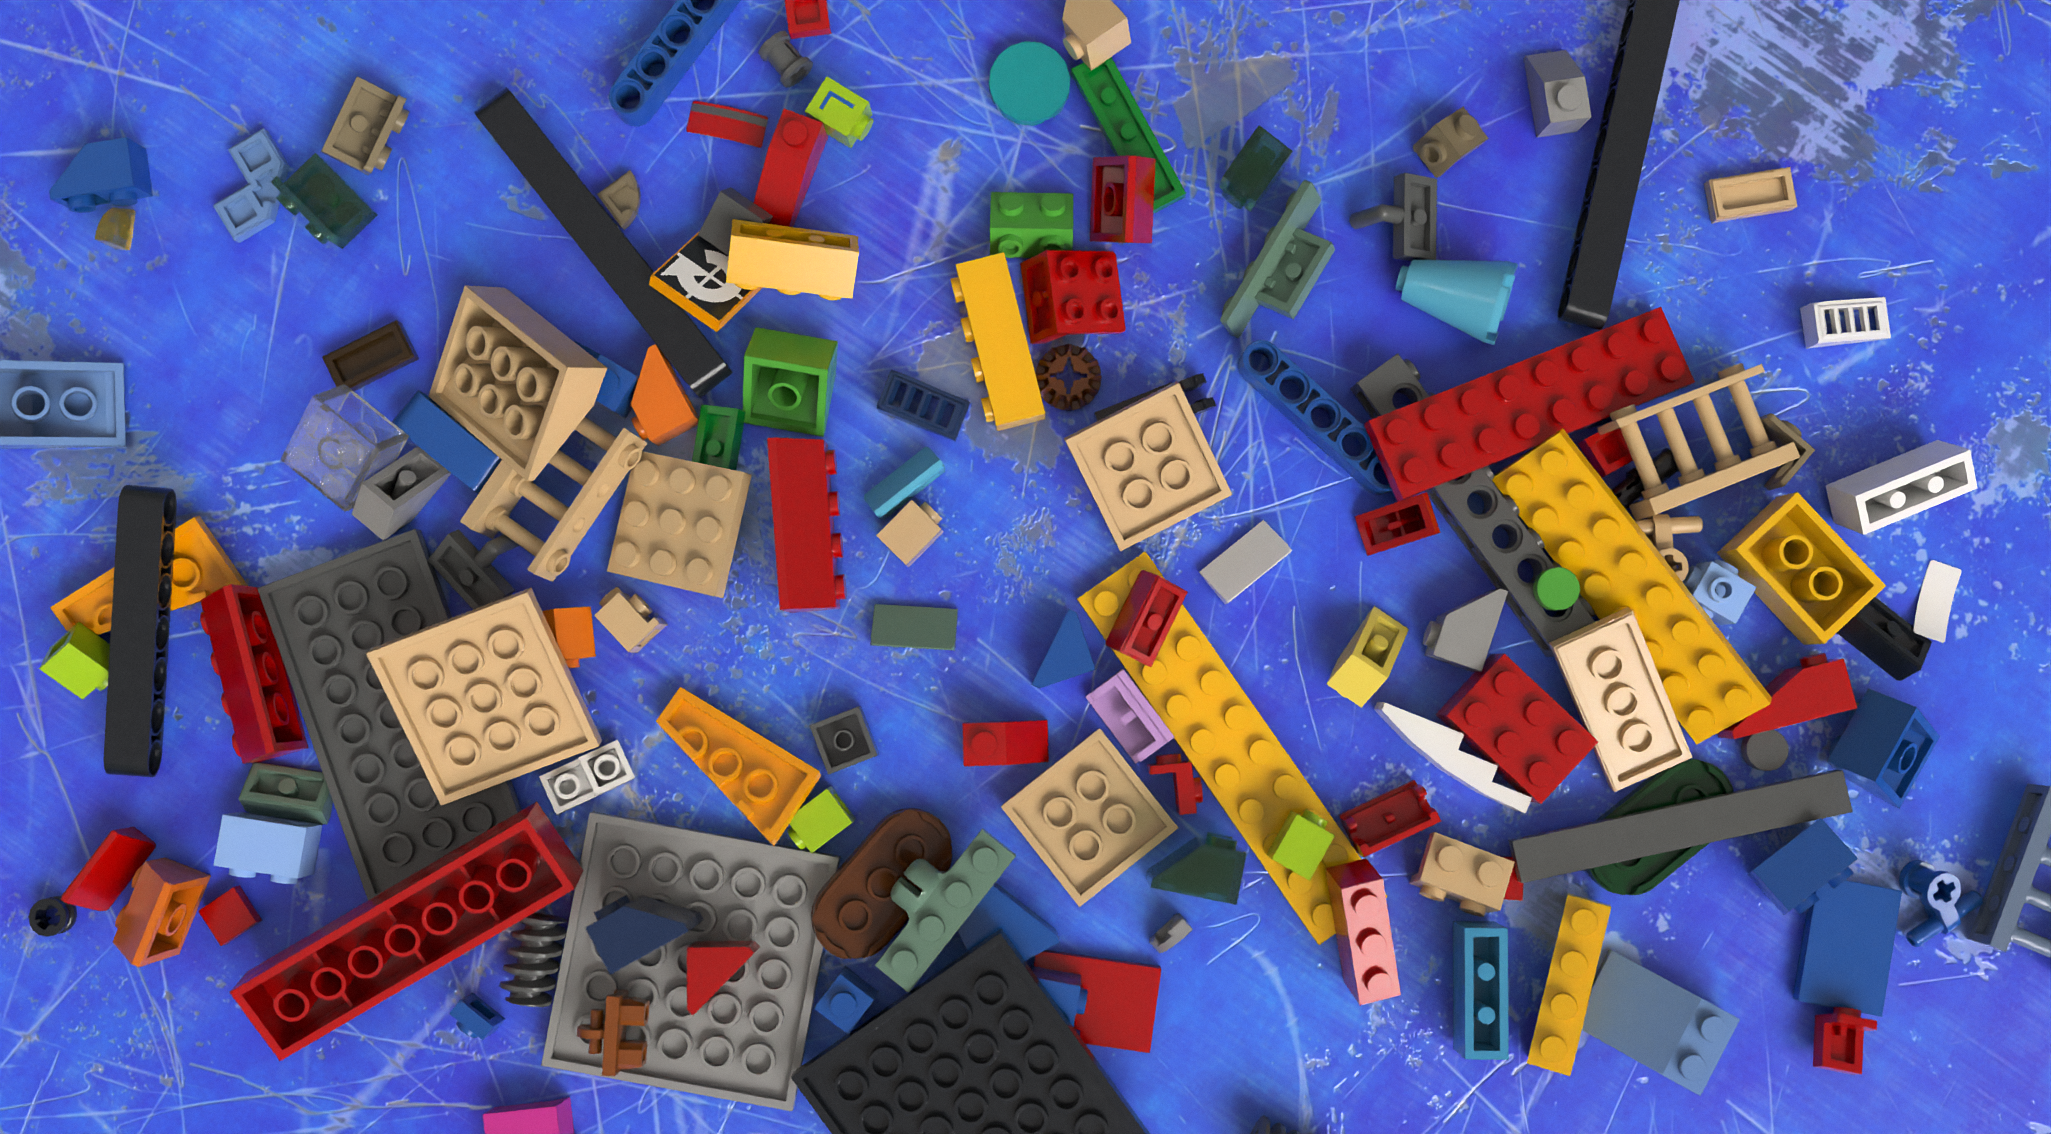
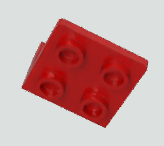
(1072, 294)

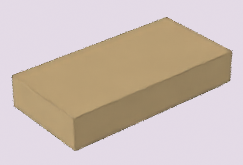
(1750, 195)

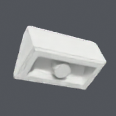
(1245, 562)

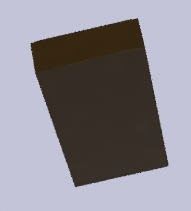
(371, 356)

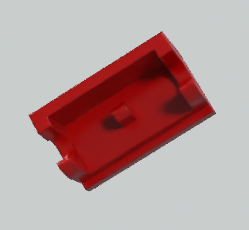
(1388, 818)

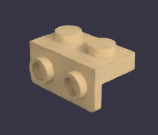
(1463, 875)

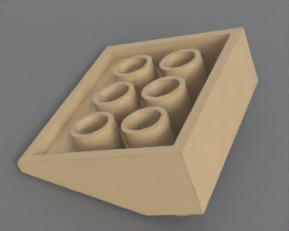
(514, 379)

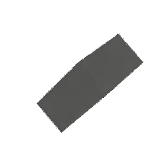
(726, 207)
(844, 740)

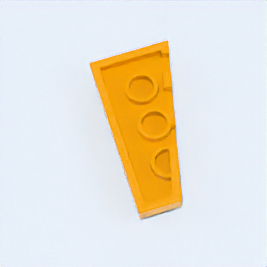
(198, 571)
(746, 767)

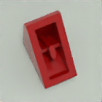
(1397, 524)
(711, 966)

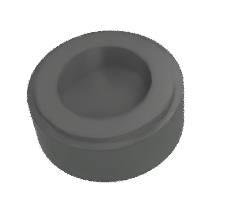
(1765, 750)

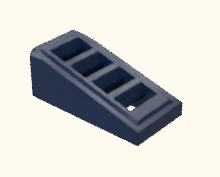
(913, 385)

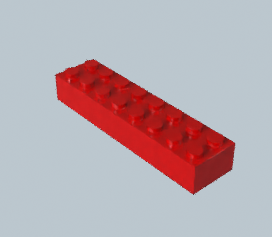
(408, 931)

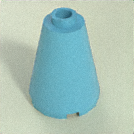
(1460, 292)

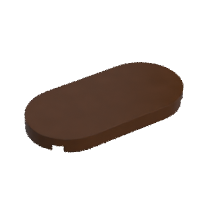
(855, 907)

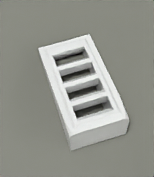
(1815, 324)

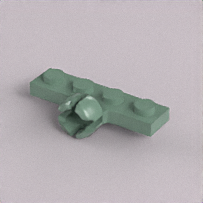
(940, 906)

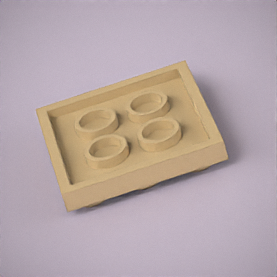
(1148, 466)
(679, 523)
(1089, 817)

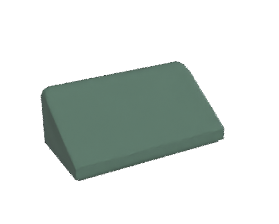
(914, 627)
(287, 793)

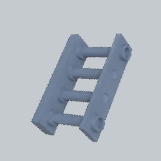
(2013, 877)

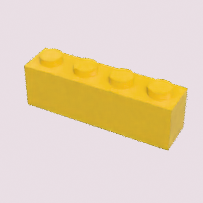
(999, 341)
(1569, 984)

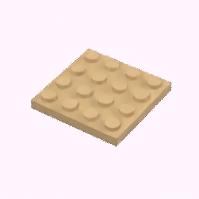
(485, 696)

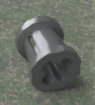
(785, 59)

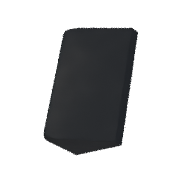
(1886, 640)

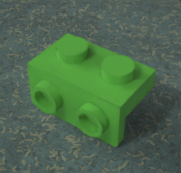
(1030, 223)

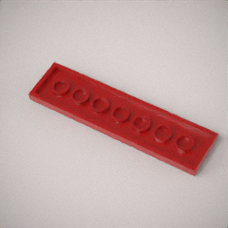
(1528, 403)

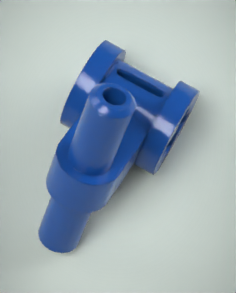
(1940, 897)

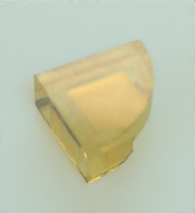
(116, 228)

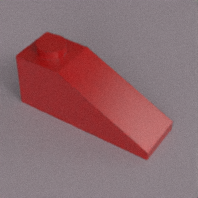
(790, 166)
(1799, 695)

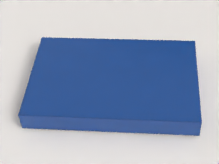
(1848, 947)

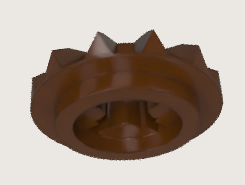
(1082, 390)

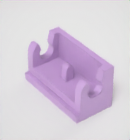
(1129, 716)

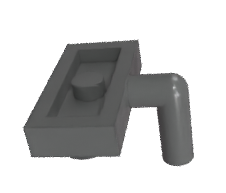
(1412, 217)
(471, 570)

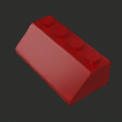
(805, 524)
(252, 675)

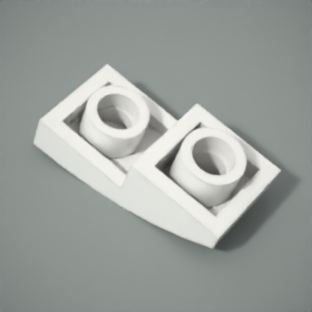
(587, 777)

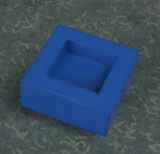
(476, 1017)

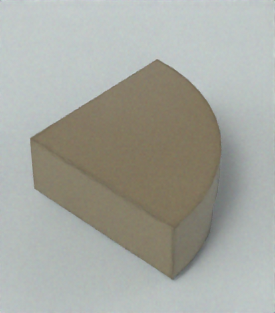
(622, 199)

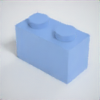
(267, 846)

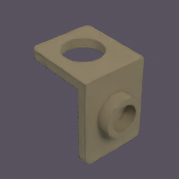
(1784, 433)

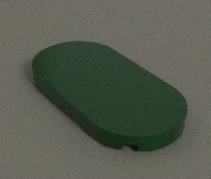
(1675, 785)

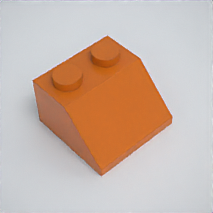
(159, 911)

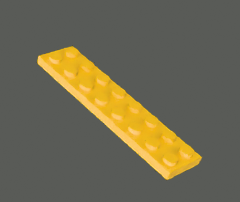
(1620, 569)

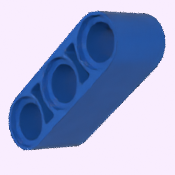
(447, 441)

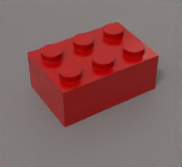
(1517, 728)

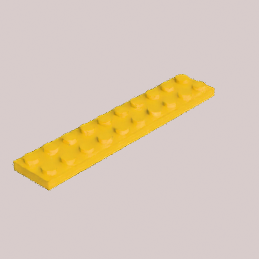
(1226, 744)

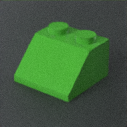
(789, 381)

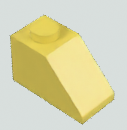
(1368, 657)

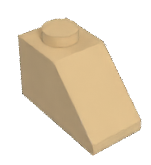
(1094, 30)

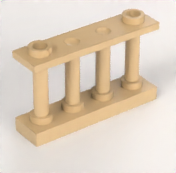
(1693, 480)
(505, 487)

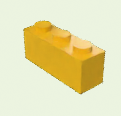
(792, 259)

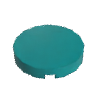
(1029, 83)

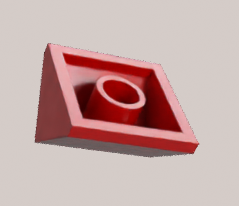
(1122, 199)

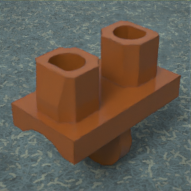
(617, 1051)

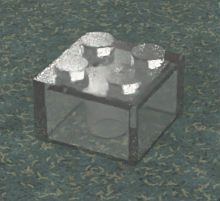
(342, 444)

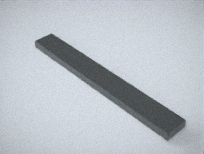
(1680, 826)

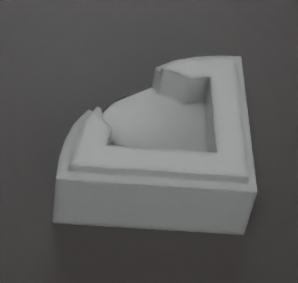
(1170, 933)

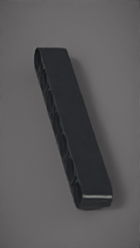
(140, 630)

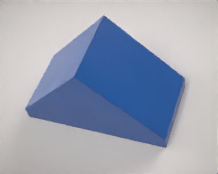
(1067, 654)

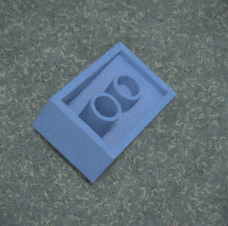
(61, 404)
(1657, 1022)

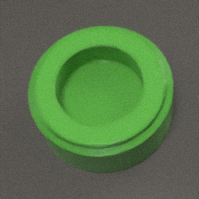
(1556, 589)

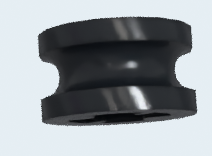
(39, 921)

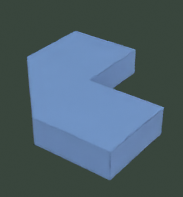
(256, 203)

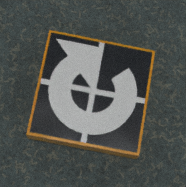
(698, 284)

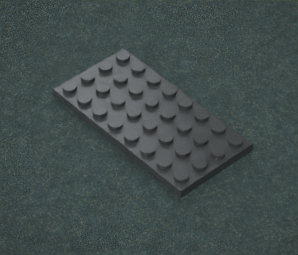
(378, 787)

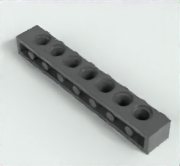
(1476, 530)

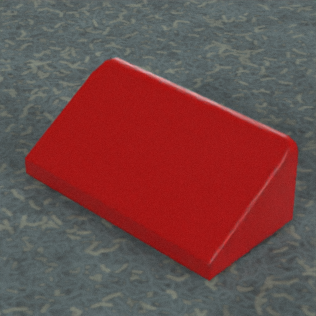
(1146, 618)
(109, 869)

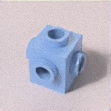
(1719, 590)

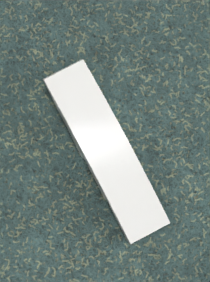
(1441, 748)

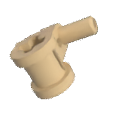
(1660, 532)

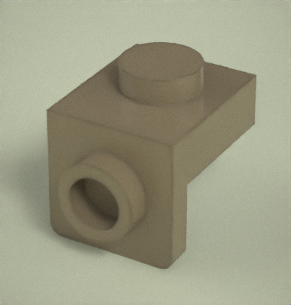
(1449, 141)

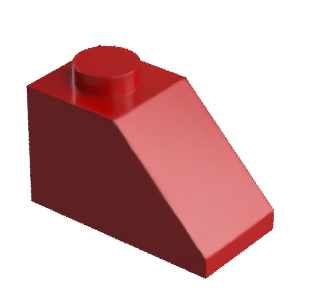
(1005, 742)

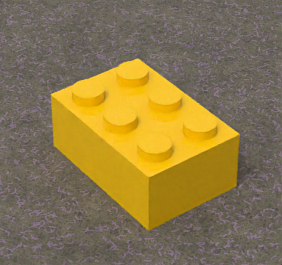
(1801, 569)

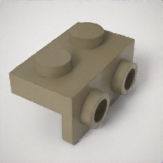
(364, 127)

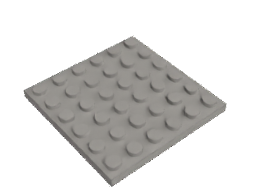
(746, 890)

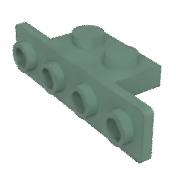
(1284, 267)

